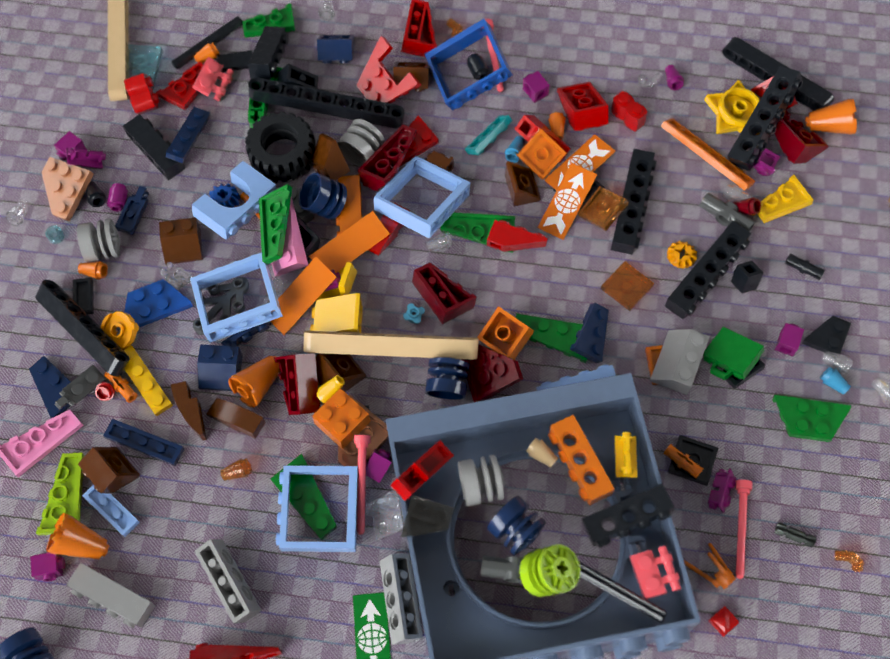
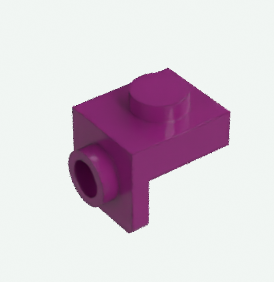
(766, 163)

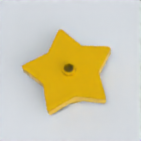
(732, 108)

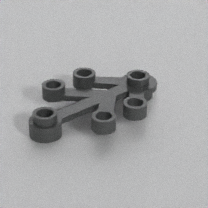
(224, 301)

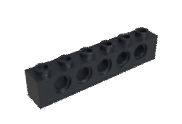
(756, 124)
(734, 235)
(622, 241)

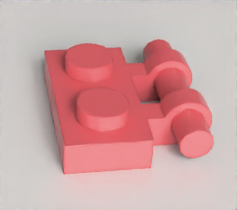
(207, 77)
(648, 574)

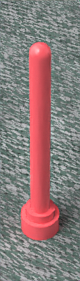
(495, 65)
(361, 443)
(743, 489)

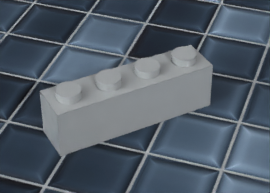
(110, 595)

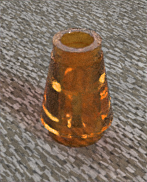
(236, 470)

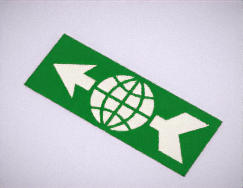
(371, 626)

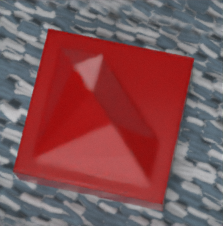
(724, 621)

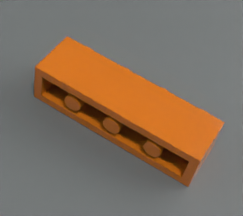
(353, 207)

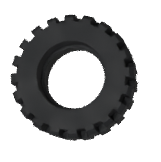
(276, 128)

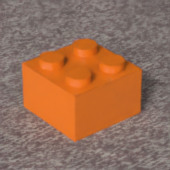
(505, 333)
(341, 418)

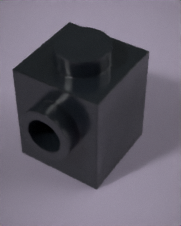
(747, 276)

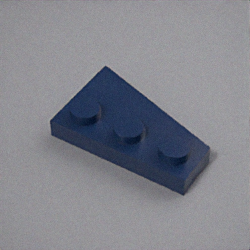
(592, 336)
(49, 384)

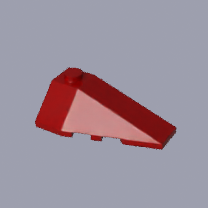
(212, 651)

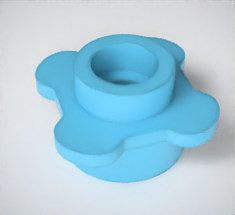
(413, 318)

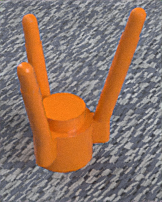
(724, 575)

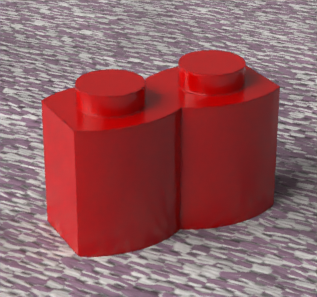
(141, 93)
(629, 111)

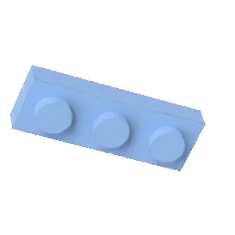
(111, 510)

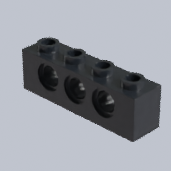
(656, 496)

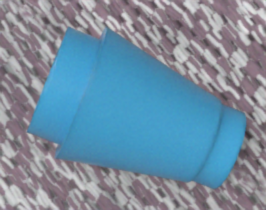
(511, 152)
(833, 379)

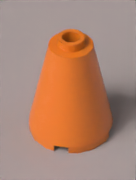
(834, 118)
(255, 381)
(76, 539)

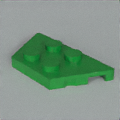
(811, 418)

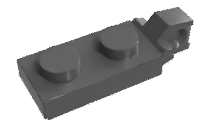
(80, 387)

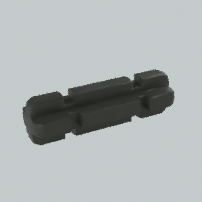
(795, 534)

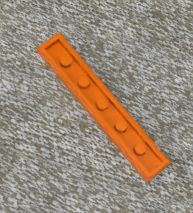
(708, 154)

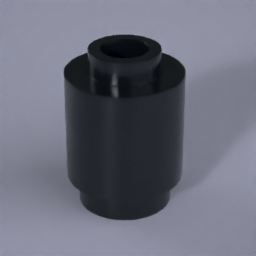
(477, 66)

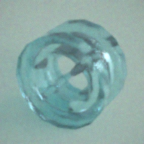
(49, 234)

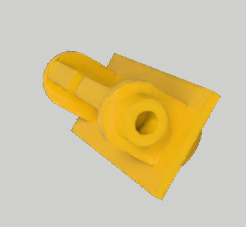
(625, 456)

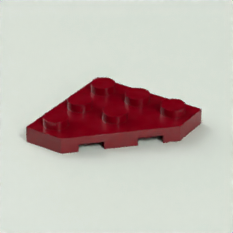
(491, 373)

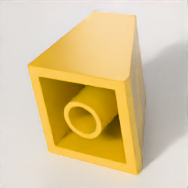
(338, 314)

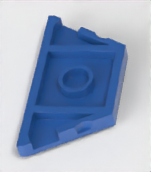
(155, 302)

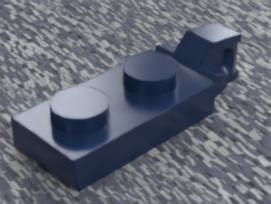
(133, 211)
(245, 336)

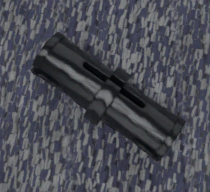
(804, 266)

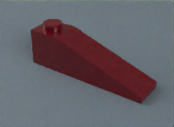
(796, 141)
(387, 159)

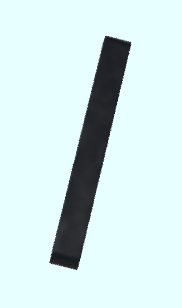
(325, 102)

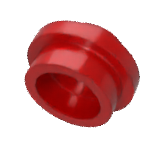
(104, 391)

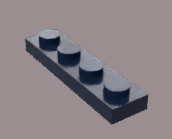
(188, 135)
(143, 442)

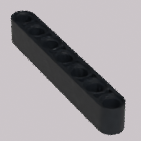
(765, 67)
(82, 328)

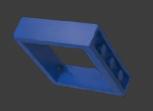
(454, 46)

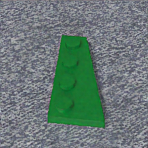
(273, 222)
(473, 226)

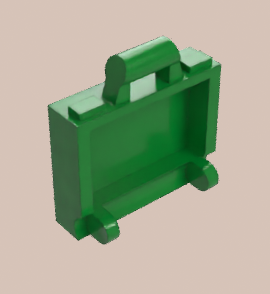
(733, 354)

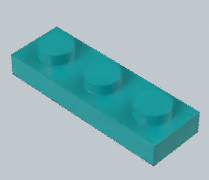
(488, 135)

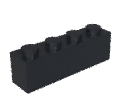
(268, 52)
(152, 146)

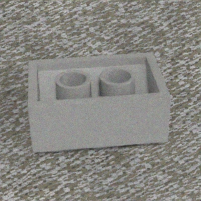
(679, 359)

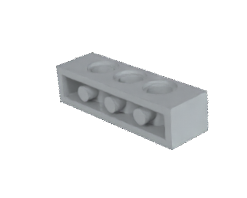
(227, 581)
(400, 599)

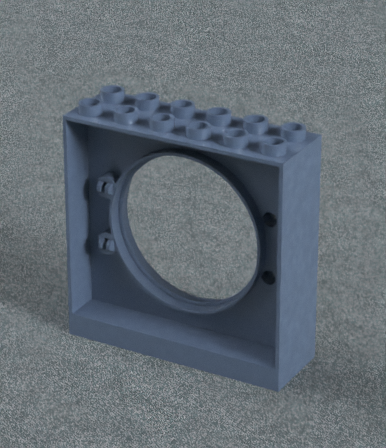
(506, 426)

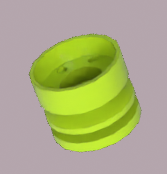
(550, 570)

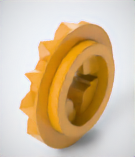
(687, 260)

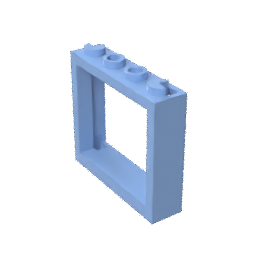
(459, 187)
(245, 319)
(283, 499)

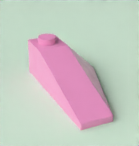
(293, 251)

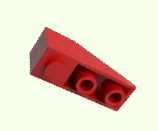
(531, 124)
(511, 238)

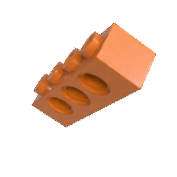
(570, 429)

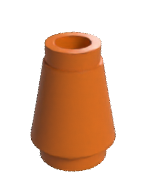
(208, 50)
(557, 124)
(93, 269)

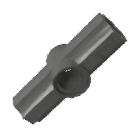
(725, 212)
(504, 568)

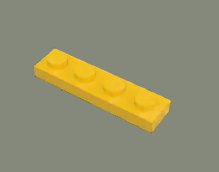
(146, 383)

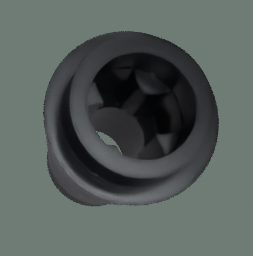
(95, 195)

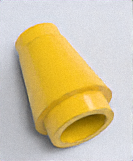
(328, 389)

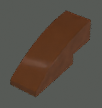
(189, 408)
(236, 417)

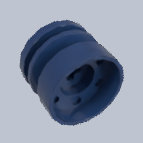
(322, 196)
(447, 373)
(518, 526)
(24, 645)

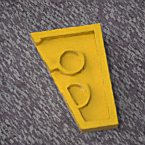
(785, 200)

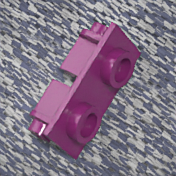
(85, 158)
(724, 482)

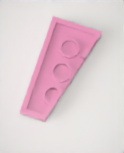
(31, 447)

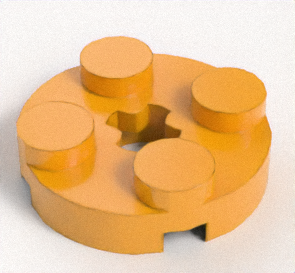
(128, 328)

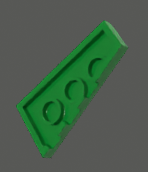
(553, 333)
(308, 500)

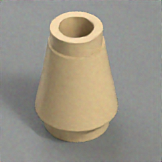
(541, 452)

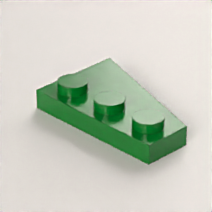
(278, 18)

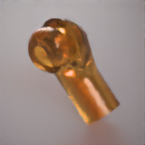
(456, 27)
(852, 558)

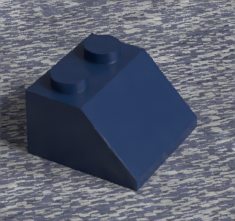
(335, 48)
(217, 365)

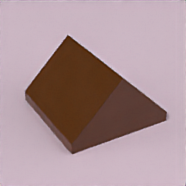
(521, 184)

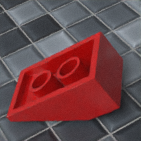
(583, 106)

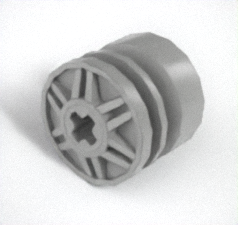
(360, 142)
(94, 241)
(481, 480)

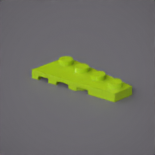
(65, 494)

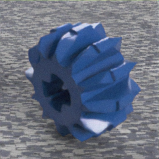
(225, 195)

